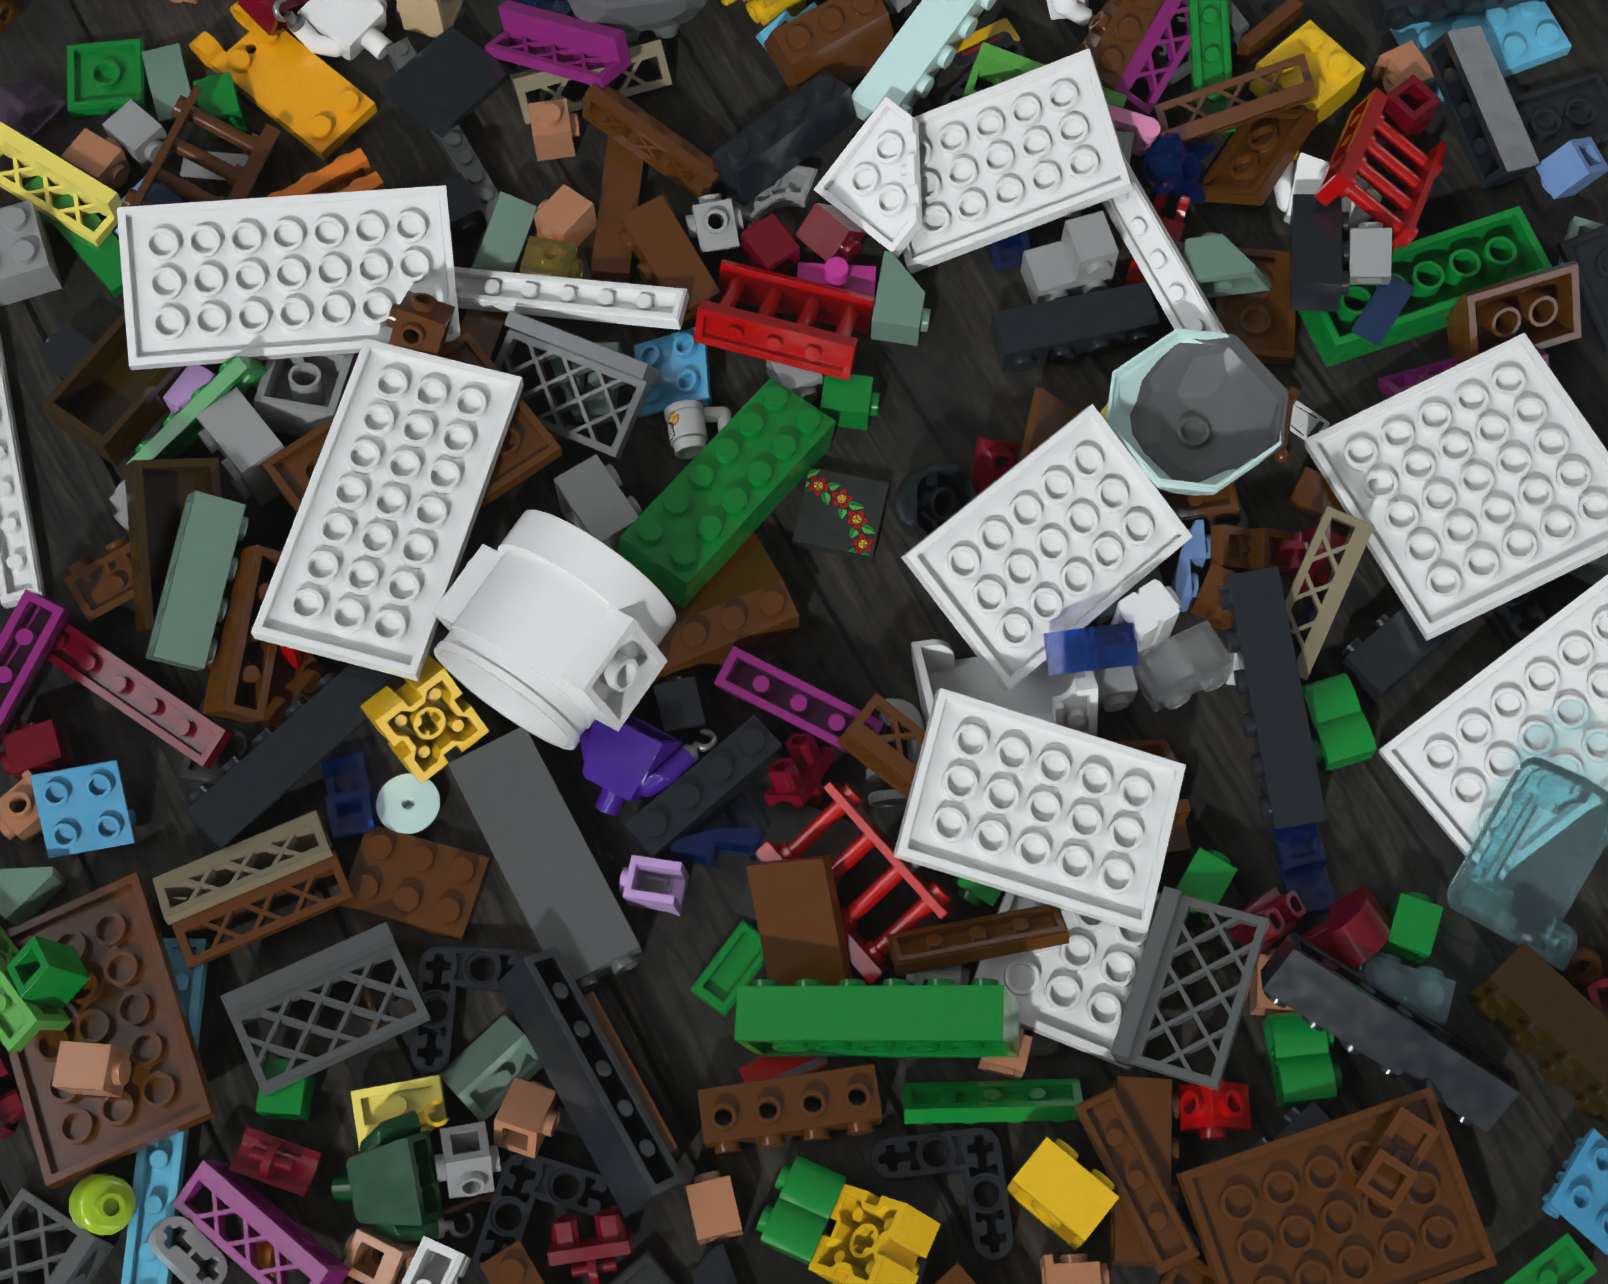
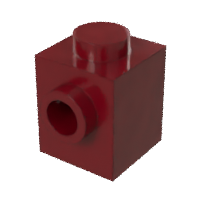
(831, 233)
(770, 245)
(36, 748)

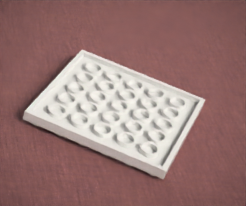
(1472, 484)

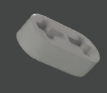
(195, 1245)

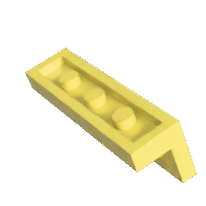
(66, 179)

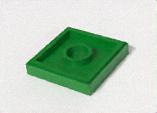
(105, 76)

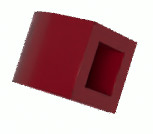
(1408, 110)
(1354, 928)

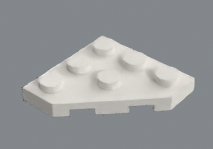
(880, 178)

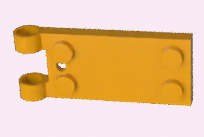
(289, 85)

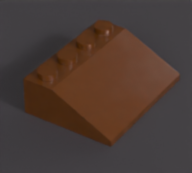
(737, 607)

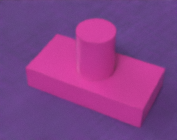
(840, 275)

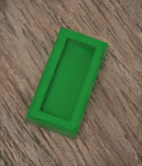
(733, 966)

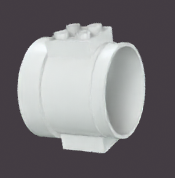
(554, 630)

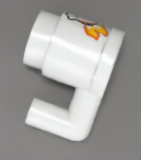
(688, 428)

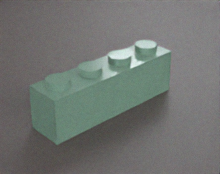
(196, 581)

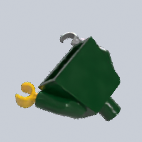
(397, 1181)

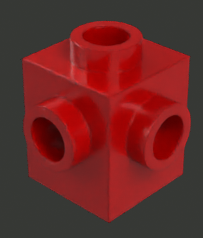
(1213, 1111)

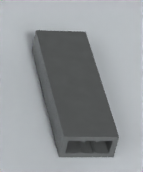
(546, 858)

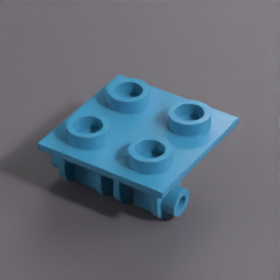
(682, 367)
(83, 809)
(1583, 1189)

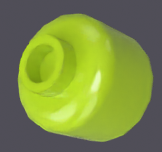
(102, 1204)

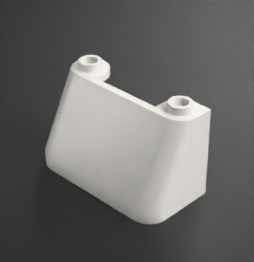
(1059, 699)

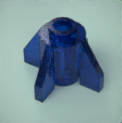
(1175, 167)

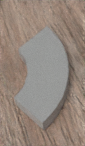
(789, 190)

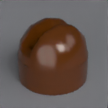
(1591, 970)

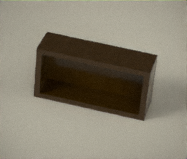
(107, 401)
(154, 508)
(1550, 1024)

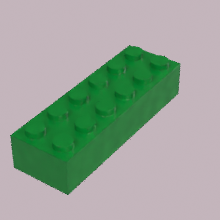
(1440, 272)
(727, 491)
(878, 1020)

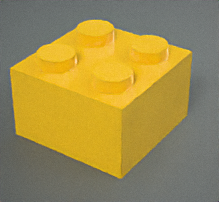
(1332, 69)
(1063, 1192)

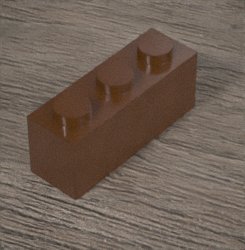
(666, 253)

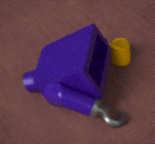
(635, 761)

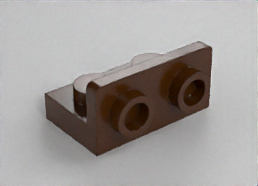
(102, 583)

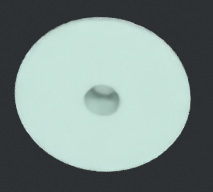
(407, 804)

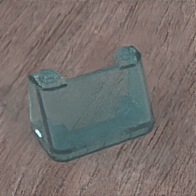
(1534, 858)

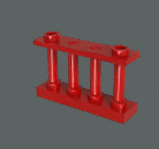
(1350, 160)
(779, 339)
(865, 956)

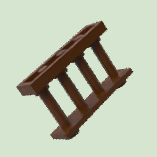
(239, 177)

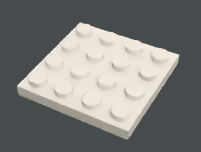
(1075, 987)

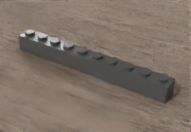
(454, 144)

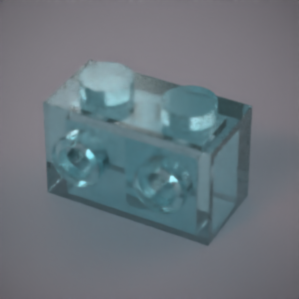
(1419, 988)

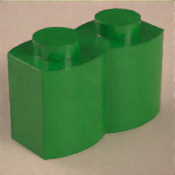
(1337, 723)
(1300, 1061)
(801, 1210)

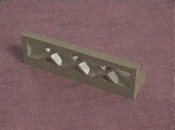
(638, 50)
(1333, 591)
(242, 867)

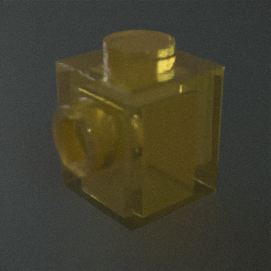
(551, 258)

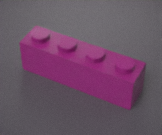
(25, 647)
(789, 698)

